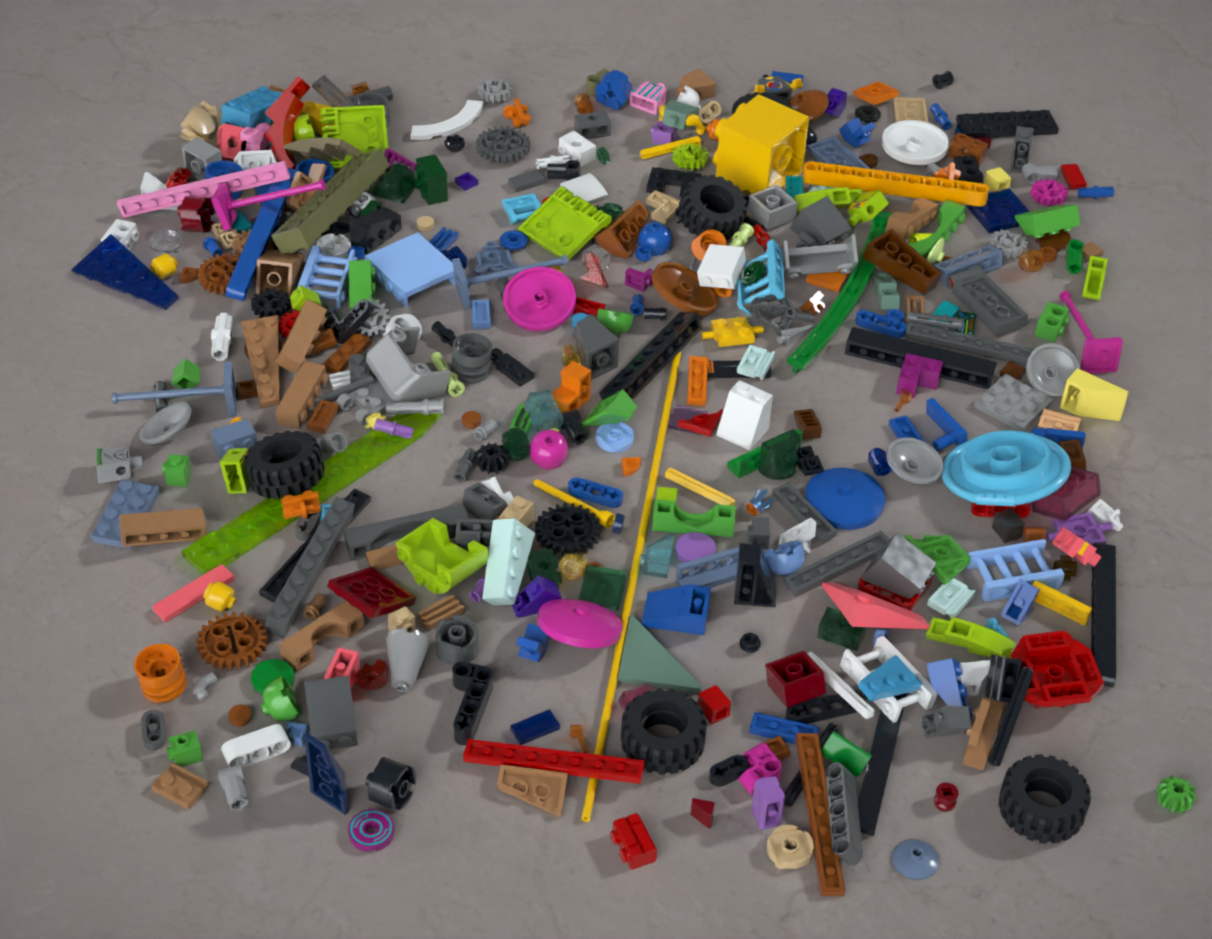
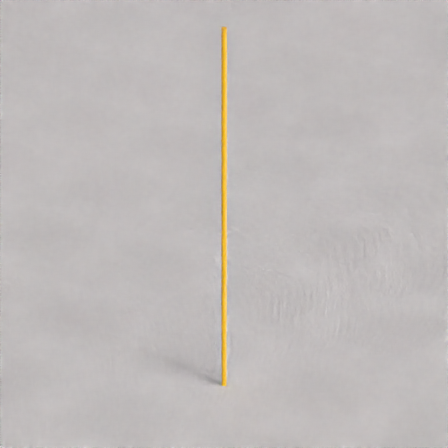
(608, 704)

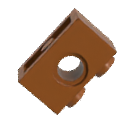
(966, 146)

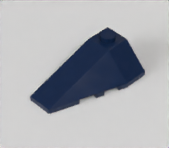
(325, 775)

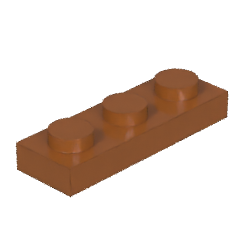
(341, 358)

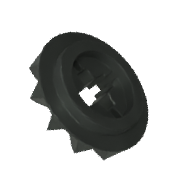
(867, 113)

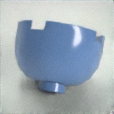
(786, 558)

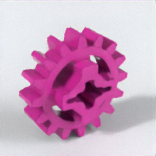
(1049, 192)

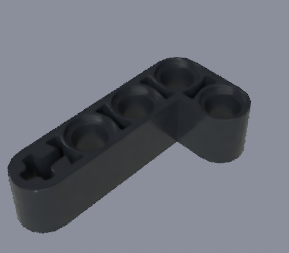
(478, 686)

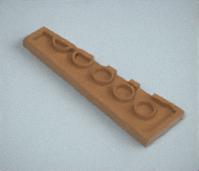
(263, 349)

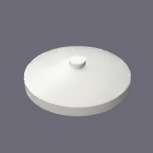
(915, 142)

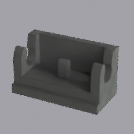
(483, 502)

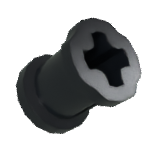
(940, 80)

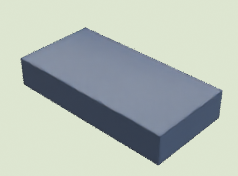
(481, 314)

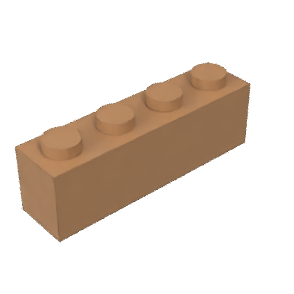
(301, 335)
(301, 395)
(161, 527)

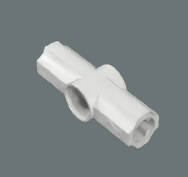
(221, 337)

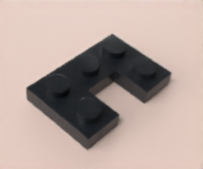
(660, 177)

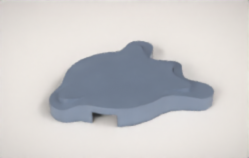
(493, 259)

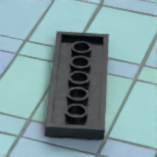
(1005, 123)

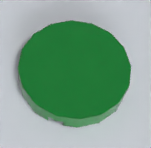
(268, 671)

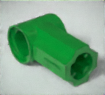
(1074, 256)

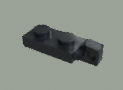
(511, 367)

